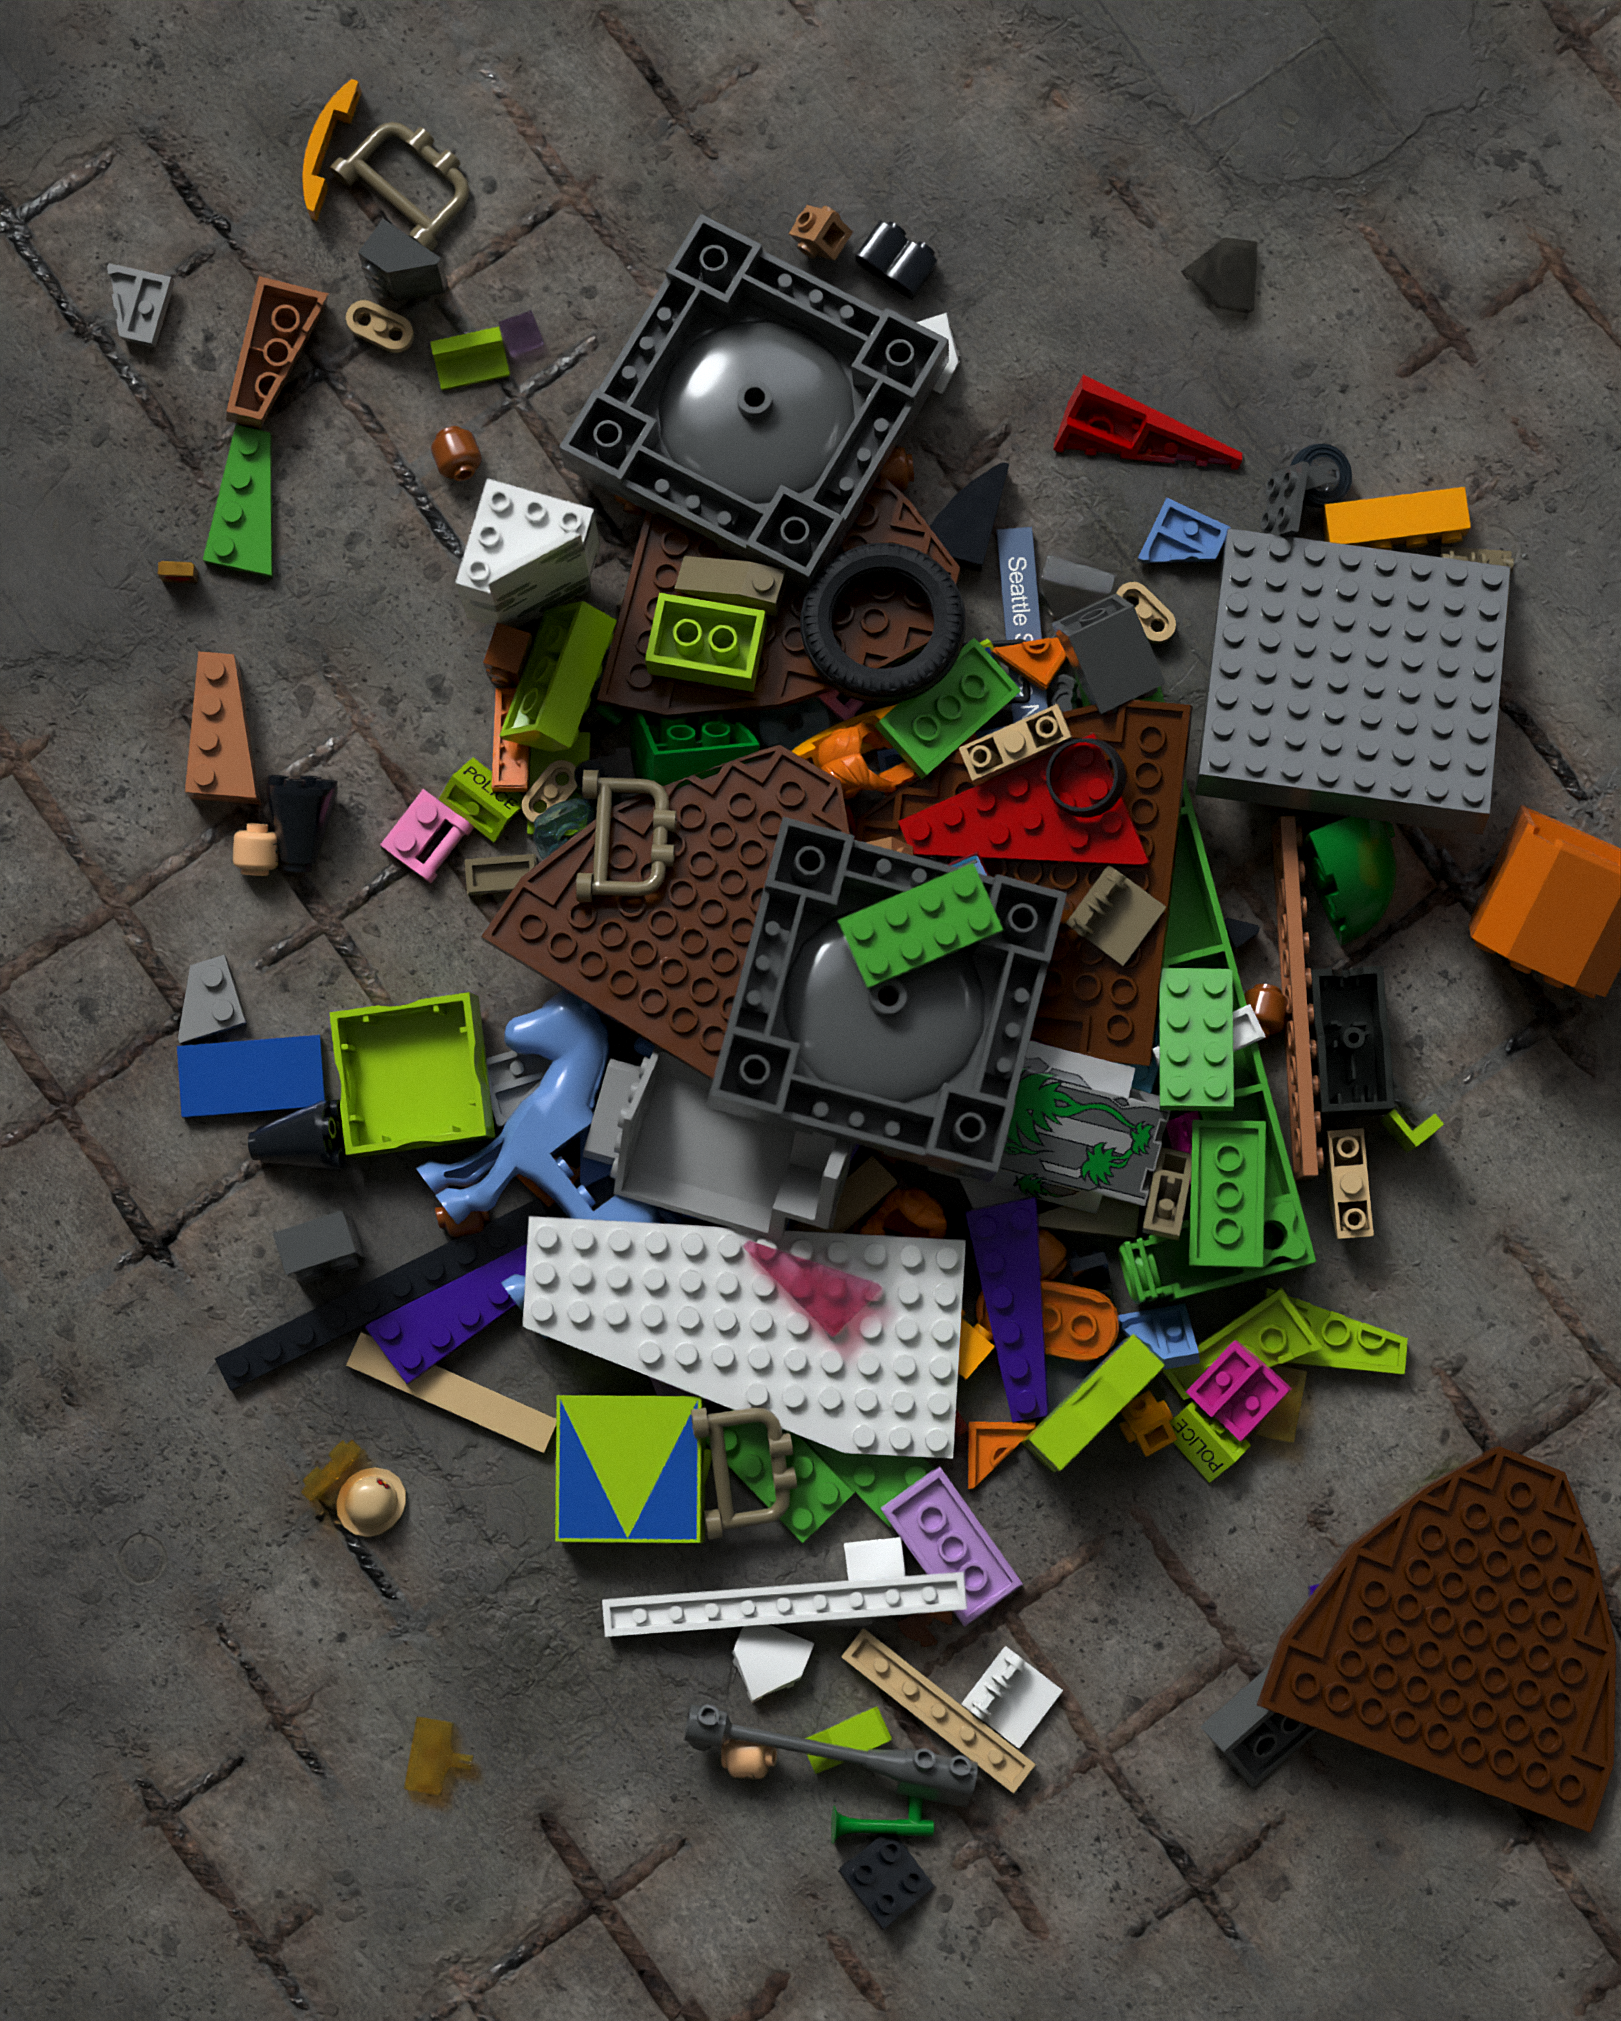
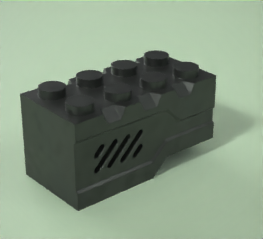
(1351, 1042)

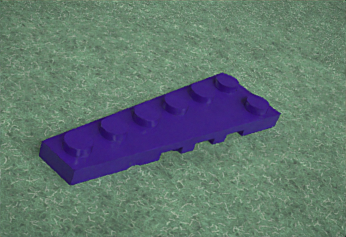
(1010, 1275)
(446, 1318)

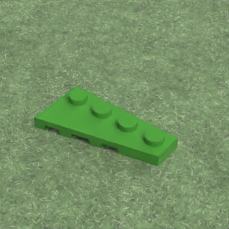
(243, 512)

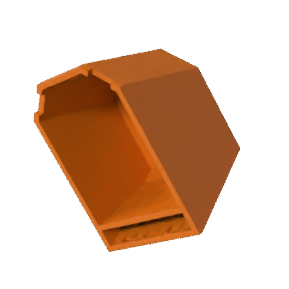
(1553, 904)

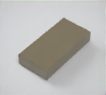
(496, 874)

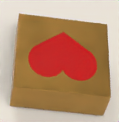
(177, 572)

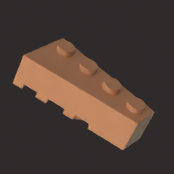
(273, 341)
(220, 743)

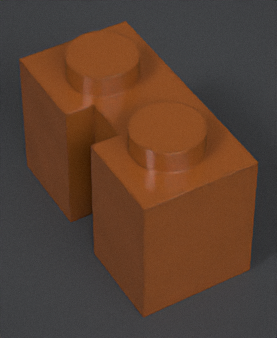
(507, 655)

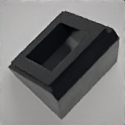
(1240, 932)

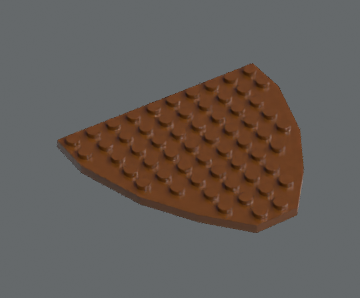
(872, 624)
(677, 955)
(1087, 996)
(1467, 1641)

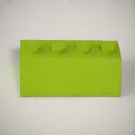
(559, 677)

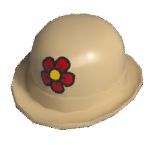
(371, 1502)

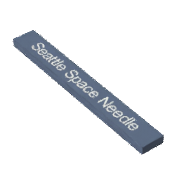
(1020, 605)

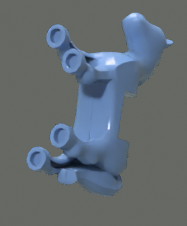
(542, 1126)

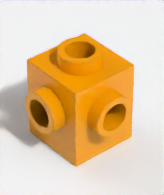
(1146, 1416)

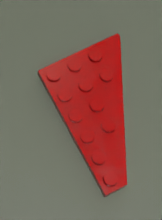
(1021, 821)

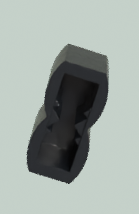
(896, 259)

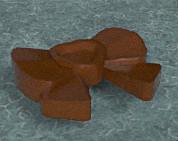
(915, 1626)

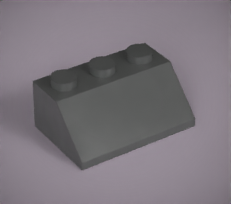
(400, 265)
(1253, 1736)

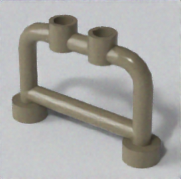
(420, 144)
(661, 855)
(783, 1477)

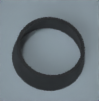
(1115, 792)

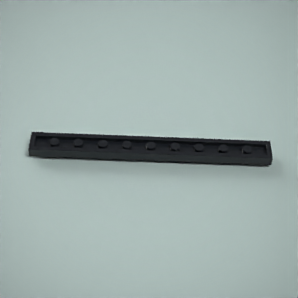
(376, 1298)

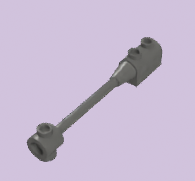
(916, 1771)

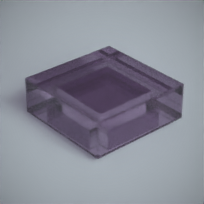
(521, 333)

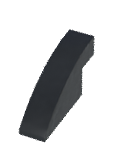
(969, 517)

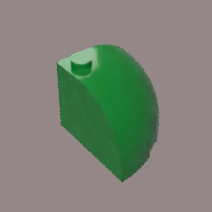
(684, 746)
(1351, 873)

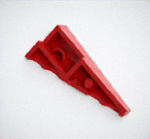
(1114, 423)

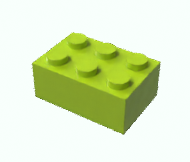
(706, 642)

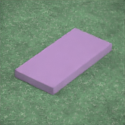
(951, 1539)

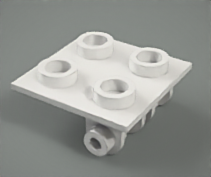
(1012, 1697)

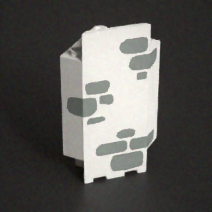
(525, 555)

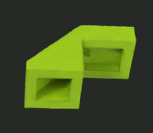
(859, 1732)

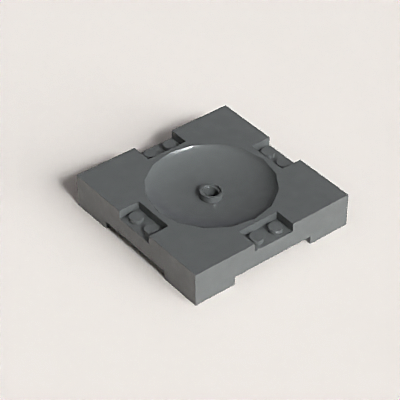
(768, 478)
(830, 1060)

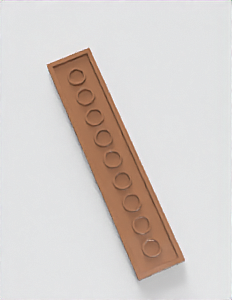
(1294, 981)

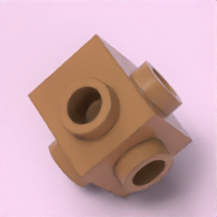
(820, 232)

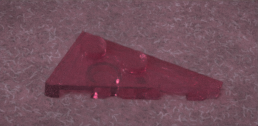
(822, 1291)

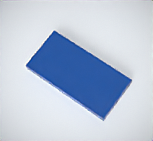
(250, 1076)

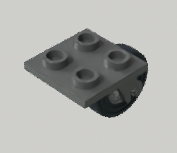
(1315, 477)

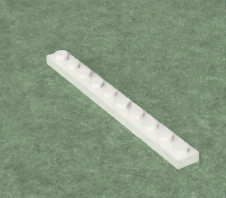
(785, 1604)

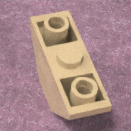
(1016, 744)
(1348, 1183)

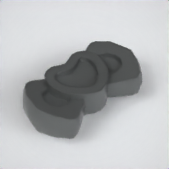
(1064, 692)

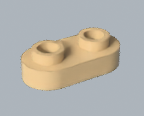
(381, 326)
(1150, 610)
(547, 789)

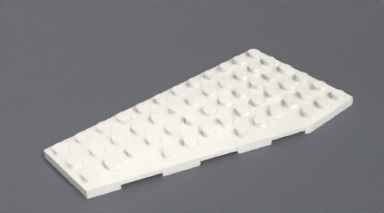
(718, 1325)

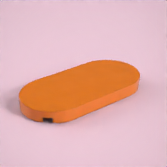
(1074, 1321)

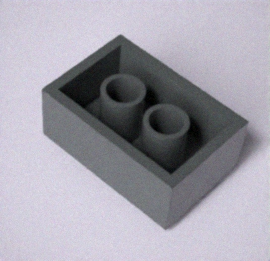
(319, 1247)

